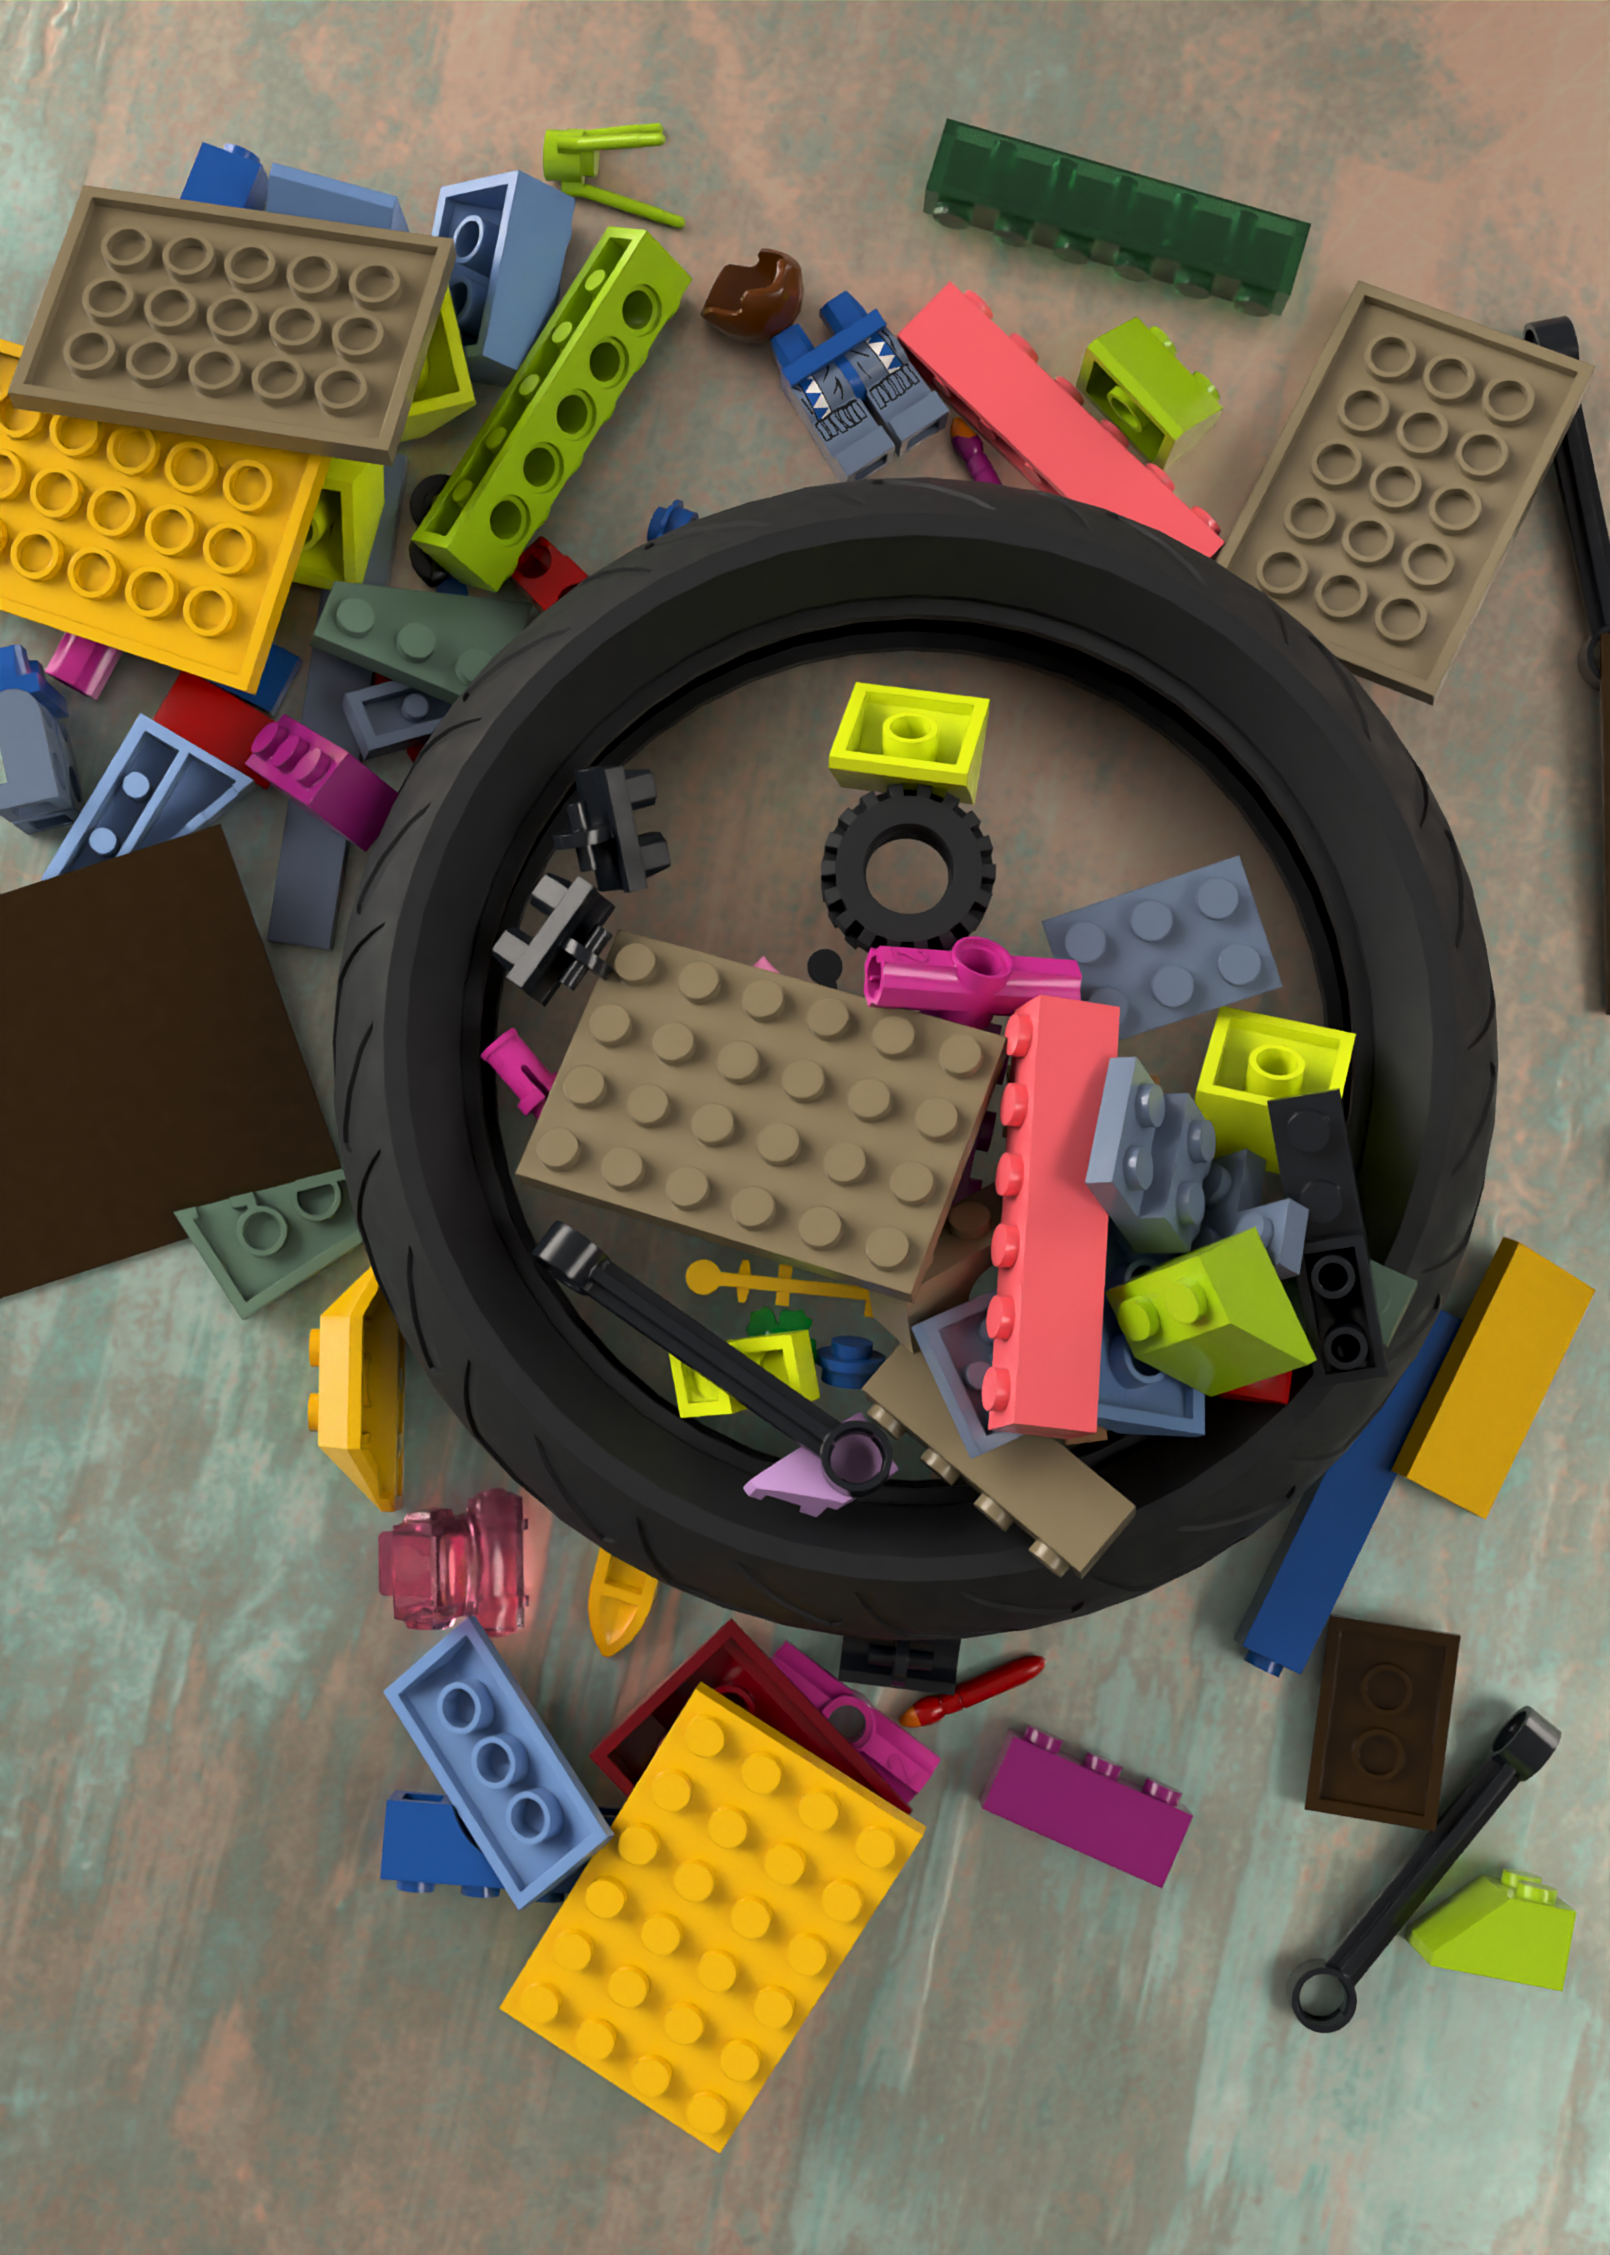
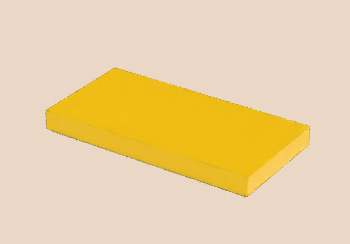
(1493, 1378)

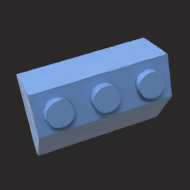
(507, 266)

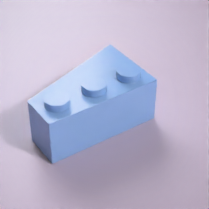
(149, 795)

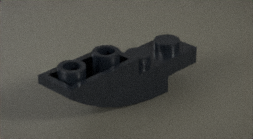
(1336, 1262)

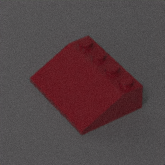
(751, 1679)

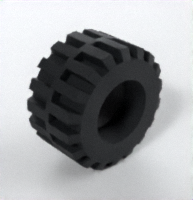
(917, 817)

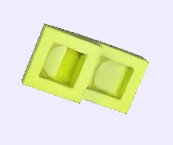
(782, 1354)

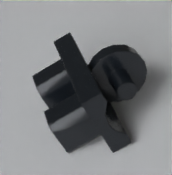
(606, 830)
(565, 943)
(901, 1663)

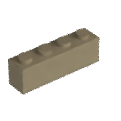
(1023, 1482)

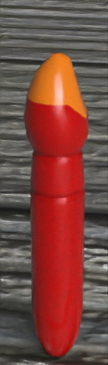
(973, 1691)

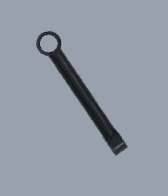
(1580, 504)
(590, 1272)
(1514, 1757)

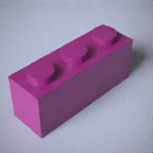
(323, 780)
(1086, 1804)

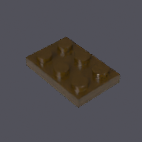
(1382, 1722)

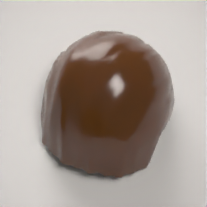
(758, 299)

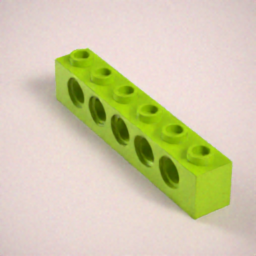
(575, 367)

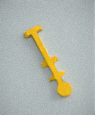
(705, 1277)

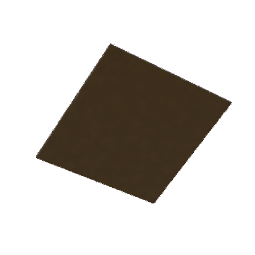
(140, 1060)

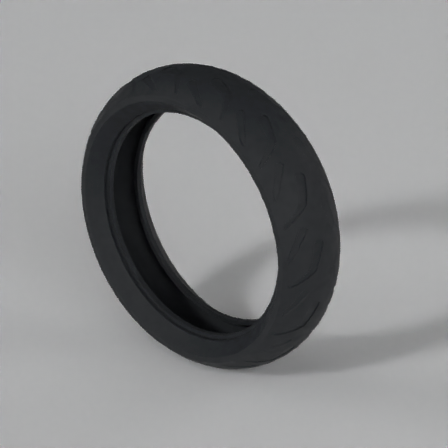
(806, 584)

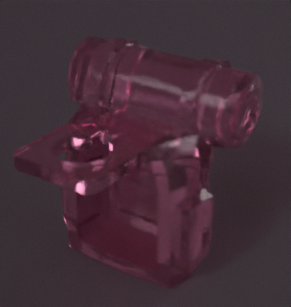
(458, 1565)

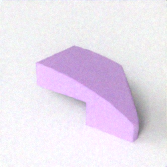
(801, 1480)

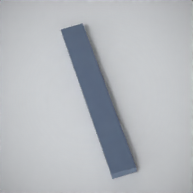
(312, 853)

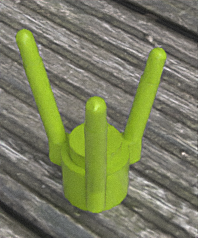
(575, 154)

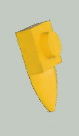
(618, 1602)

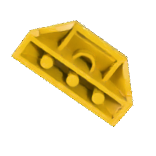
(361, 1391)

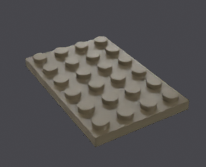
(235, 325)
(1403, 484)
(765, 1114)

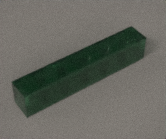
(1114, 219)

